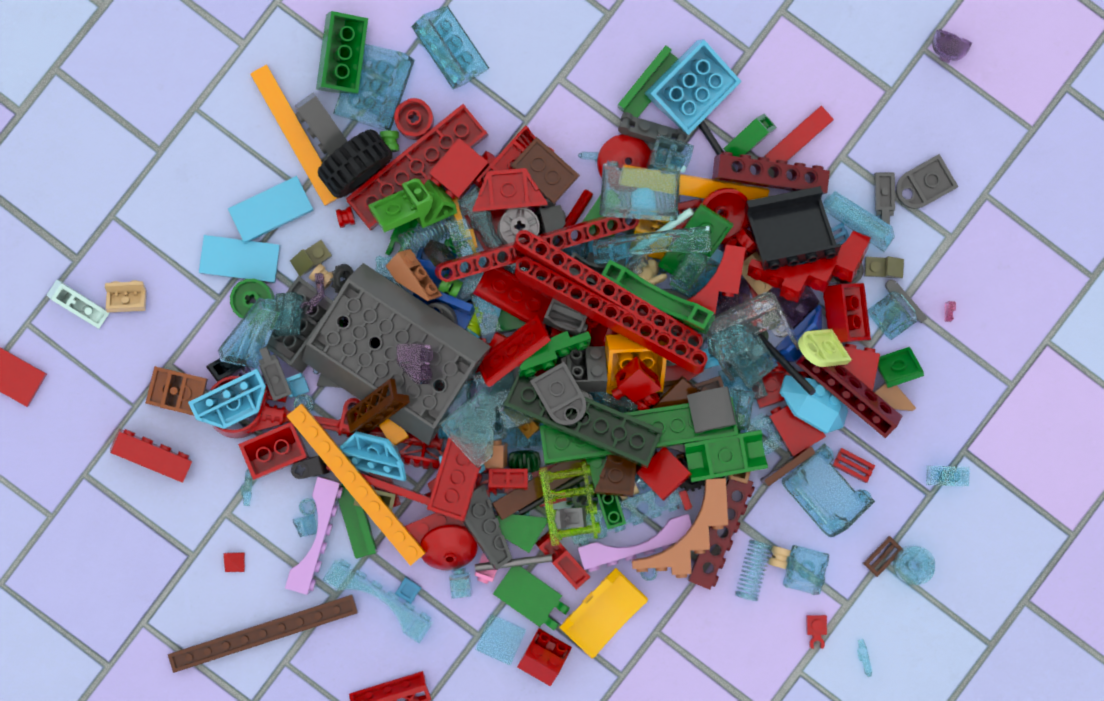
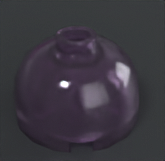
(950, 46)

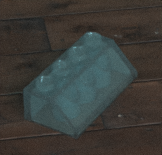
(449, 46)

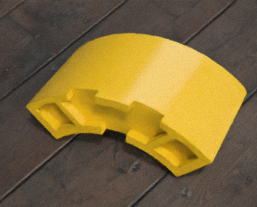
(603, 613)

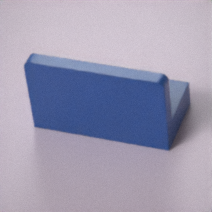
(462, 309)

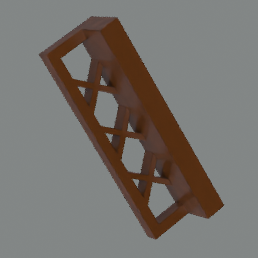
(376, 413)

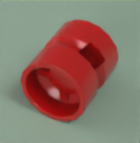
(745, 239)

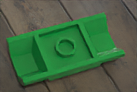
(725, 456)

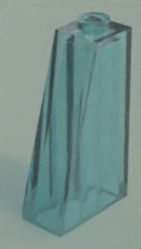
(859, 220)
(250, 334)

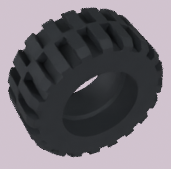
(354, 163)

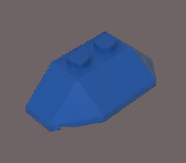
(811, 322)

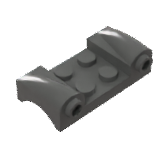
(565, 318)

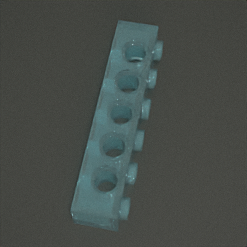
(631, 504)

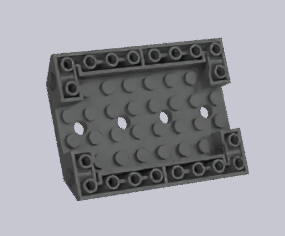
(395, 317)

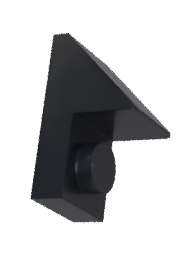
(222, 369)

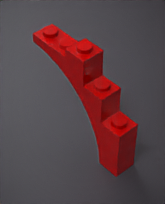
(818, 274)
(725, 280)

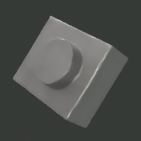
(570, 518)

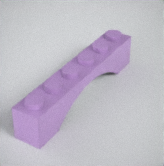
(325, 497)
(597, 554)

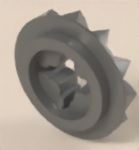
(340, 271)

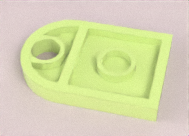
(823, 348)

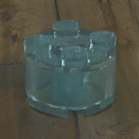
(925, 565)

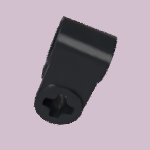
(313, 467)

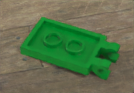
(530, 596)

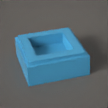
(408, 590)

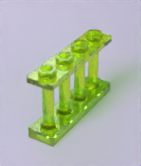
(550, 496)

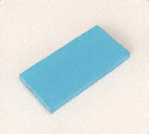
(270, 209)
(239, 259)

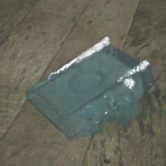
(893, 314)
(806, 570)

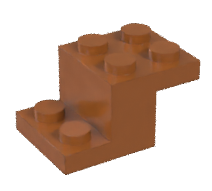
(174, 390)

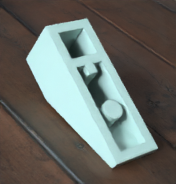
(77, 304)

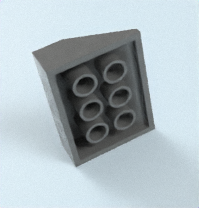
(292, 347)

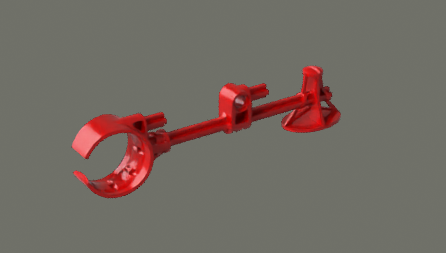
(274, 416)

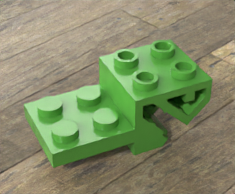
(416, 201)

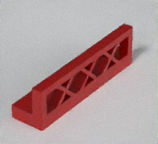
(399, 688)

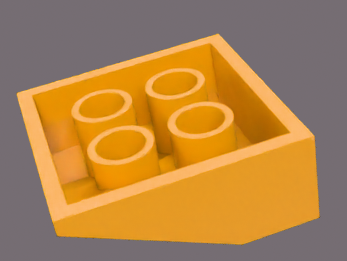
(621, 351)

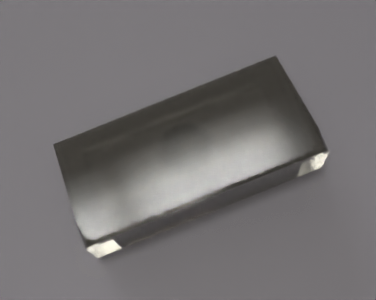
(438, 253)

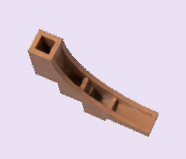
(678, 556)

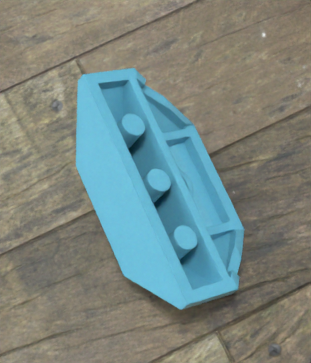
(230, 401)
(818, 410)
(374, 455)

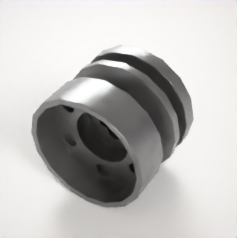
(509, 220)

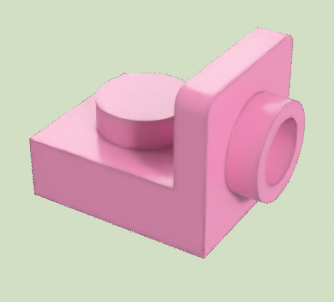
(485, 576)

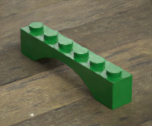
(676, 307)

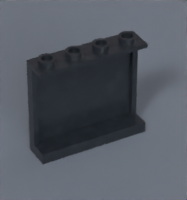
(791, 228)

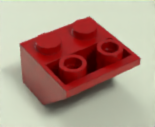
(544, 657)

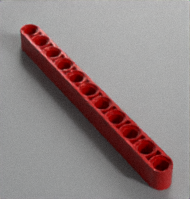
(510, 251)
(600, 283)
(614, 323)

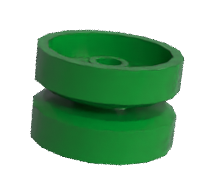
(244, 291)

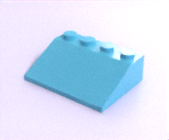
(693, 86)

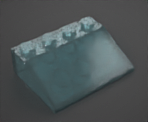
(380, 88)

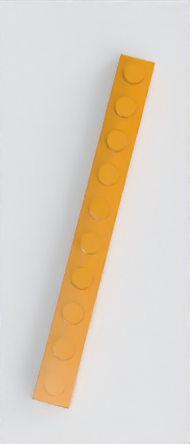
(356, 484)

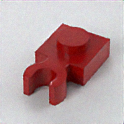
(816, 627)

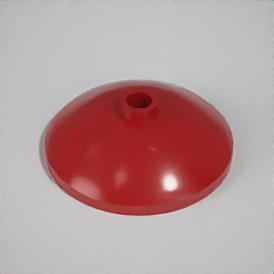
(623, 147)
(732, 208)
(448, 547)

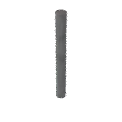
(516, 562)

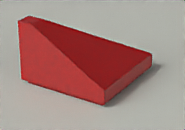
(234, 562)

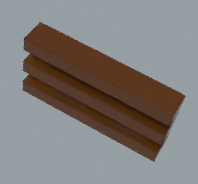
(871, 567)

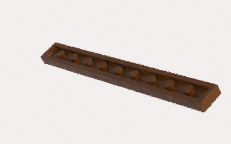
(262, 633)

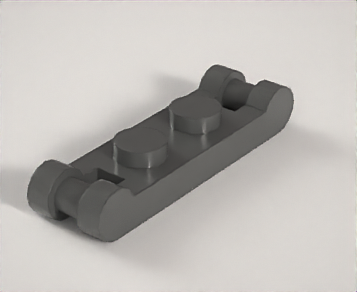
(646, 129)

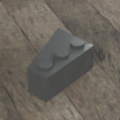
(320, 124)

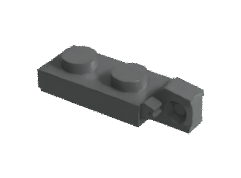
(884, 195)
(273, 375)

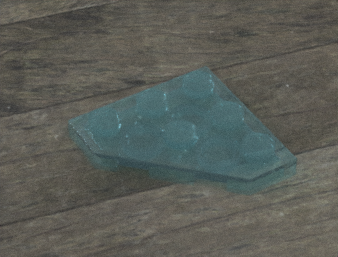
(473, 427)

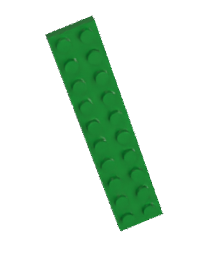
(673, 420)

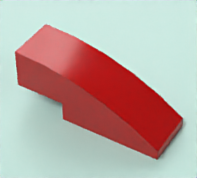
(563, 561)

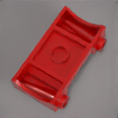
(509, 154)

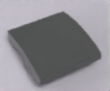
(711, 409)

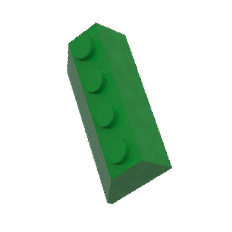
(342, 53)

